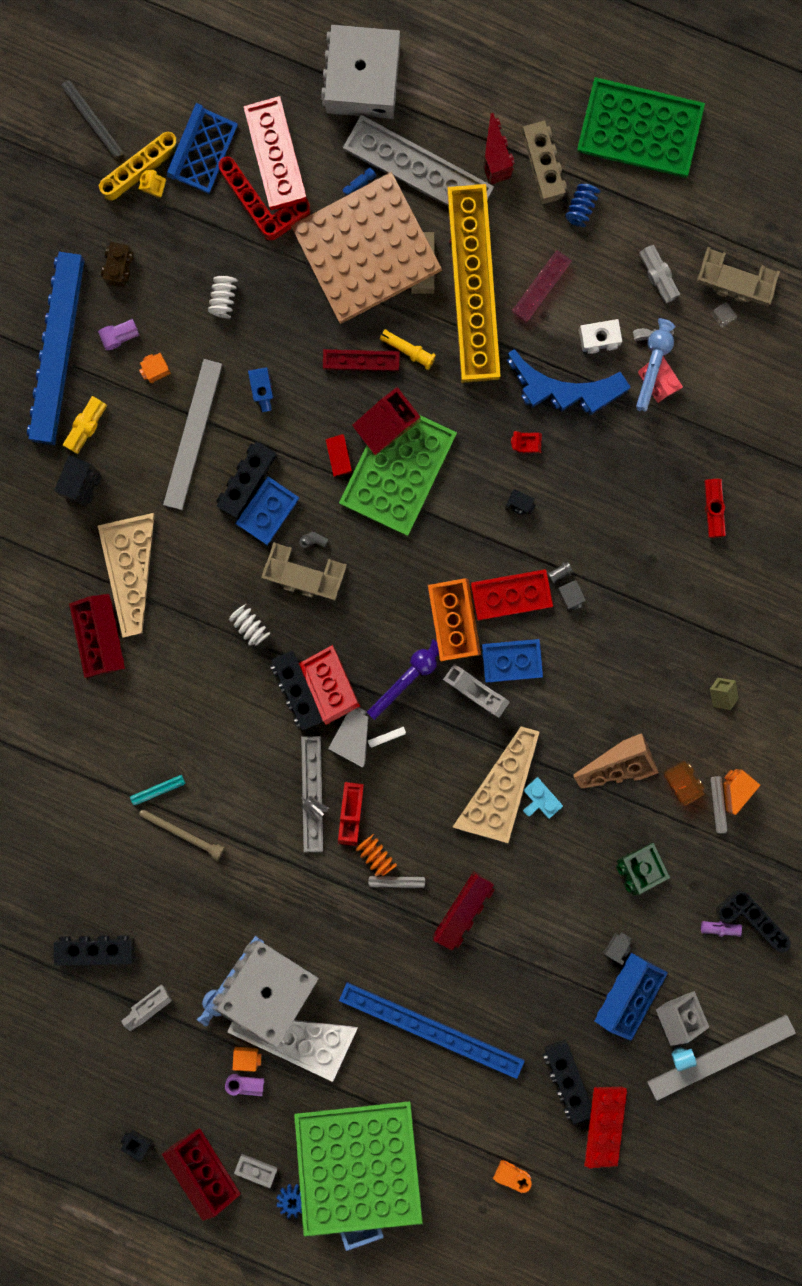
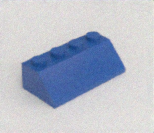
(630, 997)

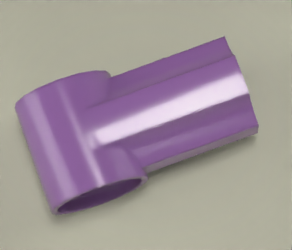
(114, 335)
(247, 1086)

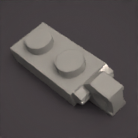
(147, 1008)

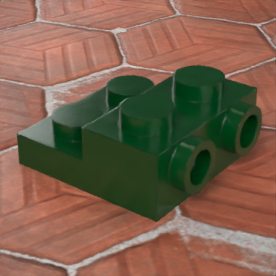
(642, 869)

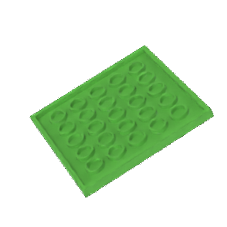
(357, 1169)

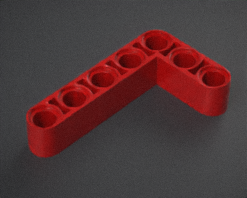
(257, 205)

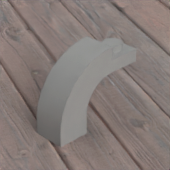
(476, 691)

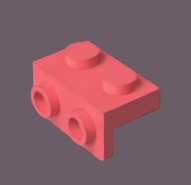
(665, 383)

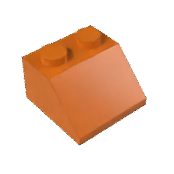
(738, 790)

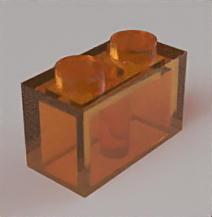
(684, 783)

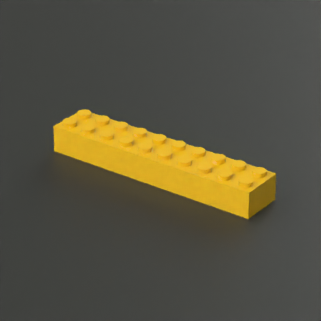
(473, 283)

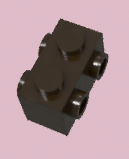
(118, 261)

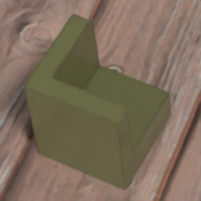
(724, 693)

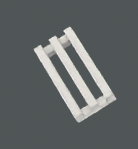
(386, 737)

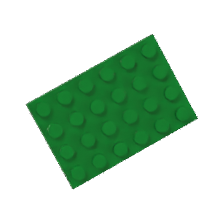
(640, 127)

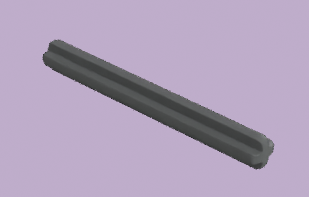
(92, 119)

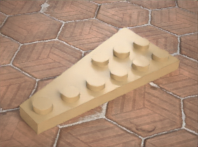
(127, 559)
(498, 797)

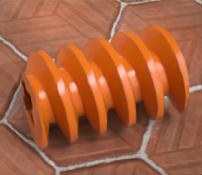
(375, 856)

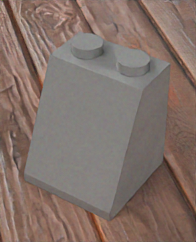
(352, 737)

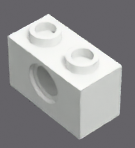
(609, 329)

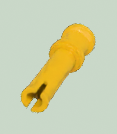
(415, 353)

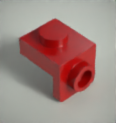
(526, 442)

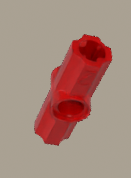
(714, 495)

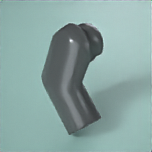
(312, 538)

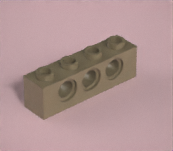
(547, 191)

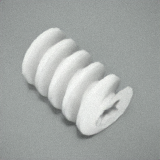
(221, 295)
(249, 626)

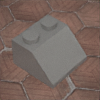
(682, 1019)

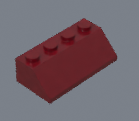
(97, 635)
(463, 910)
(201, 1174)

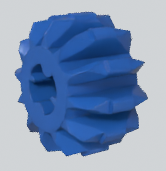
(284, 1199)

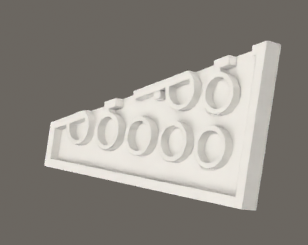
(308, 1045)

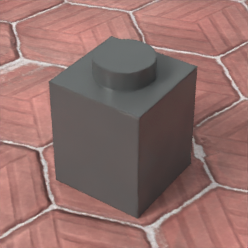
(571, 595)

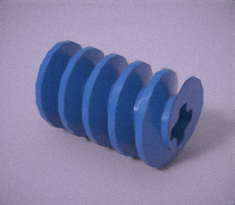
(580, 204)

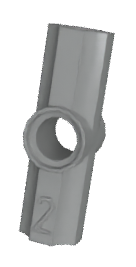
(659, 274)

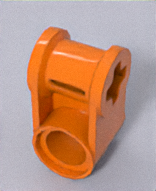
(509, 1176)

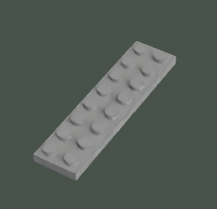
(407, 161)

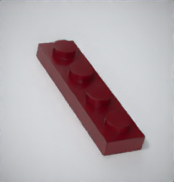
(361, 360)

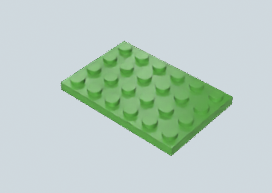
(398, 478)

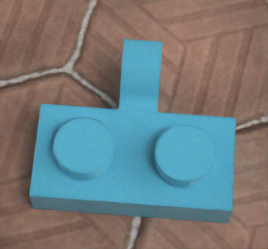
(541, 798)

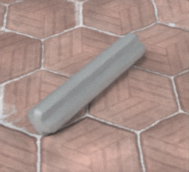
(719, 805)
(403, 882)

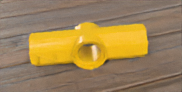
(85, 425)

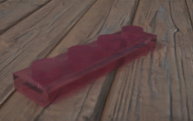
(541, 286)

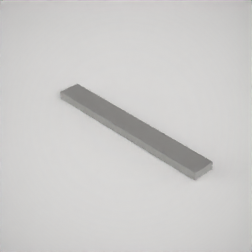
(193, 434)
(722, 1057)

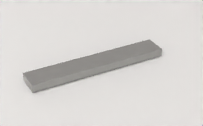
(312, 787)

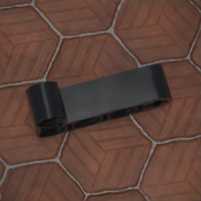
(758, 922)

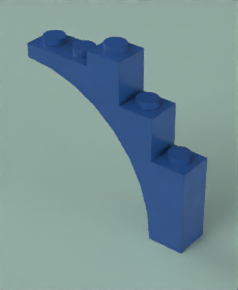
(564, 394)

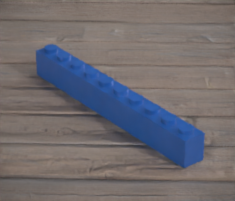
(56, 348)

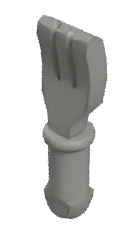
(643, 334)

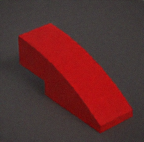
(350, 814)

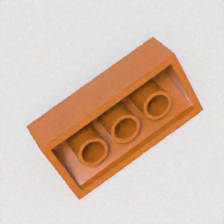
(454, 619)

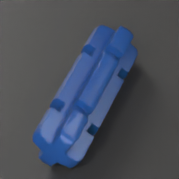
(359, 182)

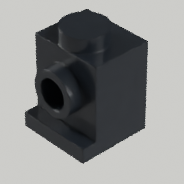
(520, 503)
(135, 1151)

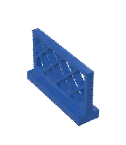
(186, 142)

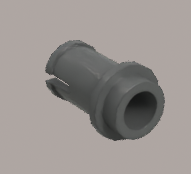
(560, 572)

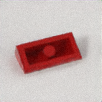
(338, 455)

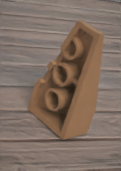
(624, 761)

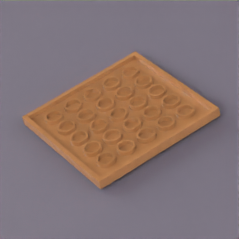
(366, 248)

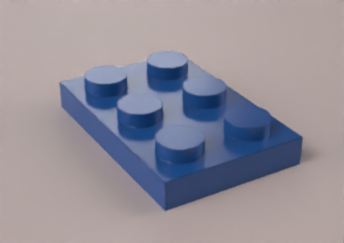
(267, 510)
(512, 660)

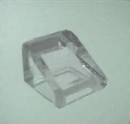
(724, 314)

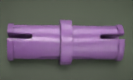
(721, 928)

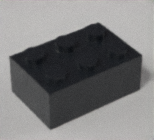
(78, 481)

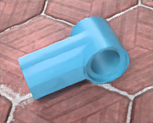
(683, 1058)

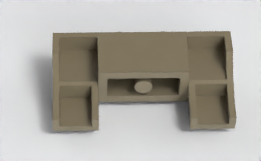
(735, 282)
(302, 578)

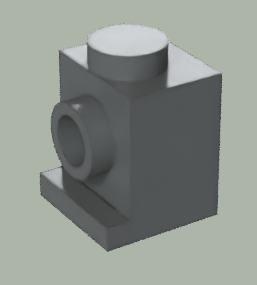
(618, 947)

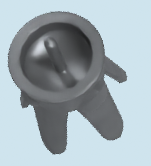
(314, 808)

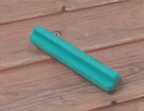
(157, 790)

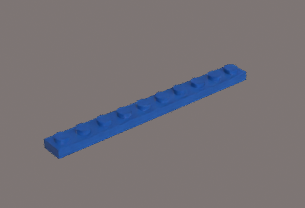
(431, 1030)

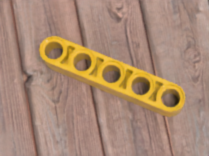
(143, 157)

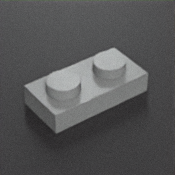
(255, 1170)

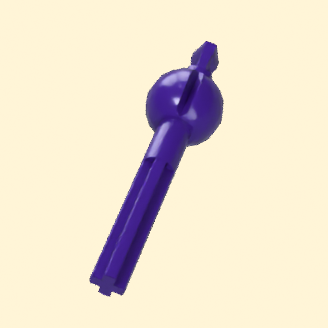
(422, 663)

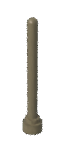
(213, 850)

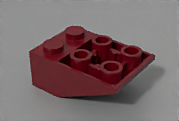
(497, 161)
(386, 421)

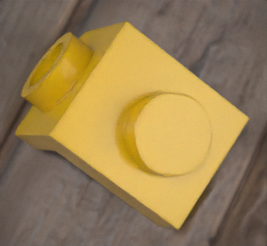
(152, 183)

